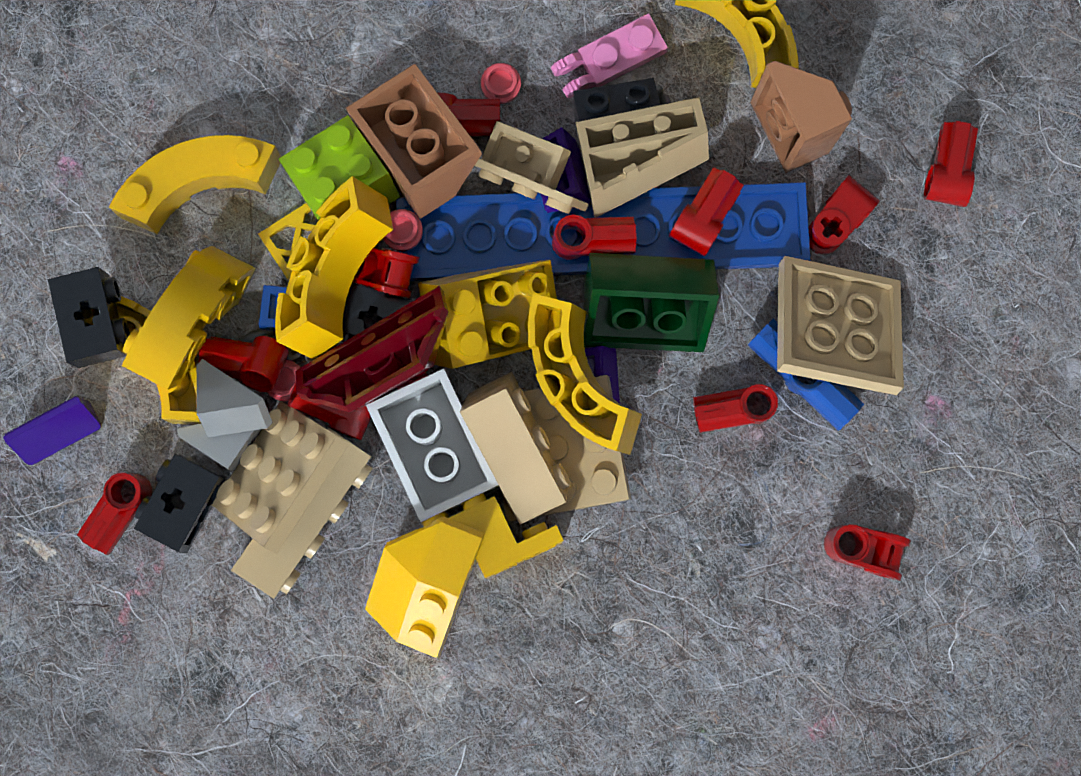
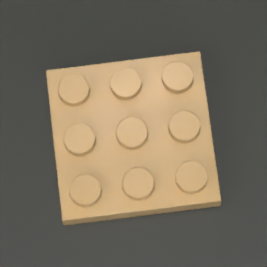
(839, 326)
(594, 471)
(279, 476)

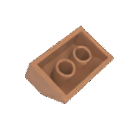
(800, 113)
(416, 139)

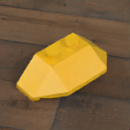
(423, 583)

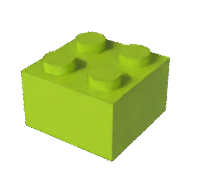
(330, 160)

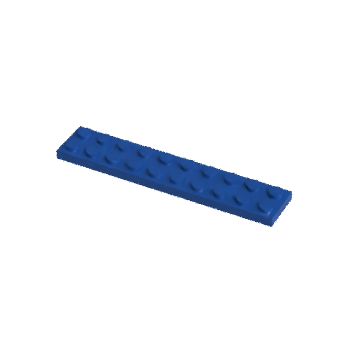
(513, 229)

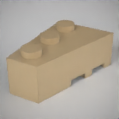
(640, 150)
(515, 448)

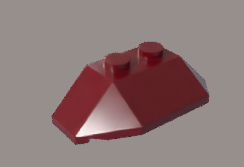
(378, 357)

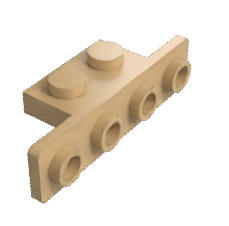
(528, 162)

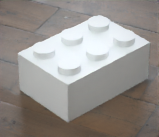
(431, 445)

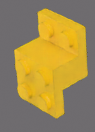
(498, 547)

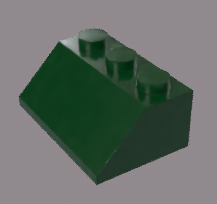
(649, 302)

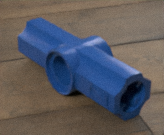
(829, 399)

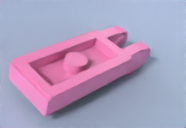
(613, 55)

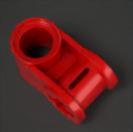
(843, 213)
(387, 271)
(874, 550)

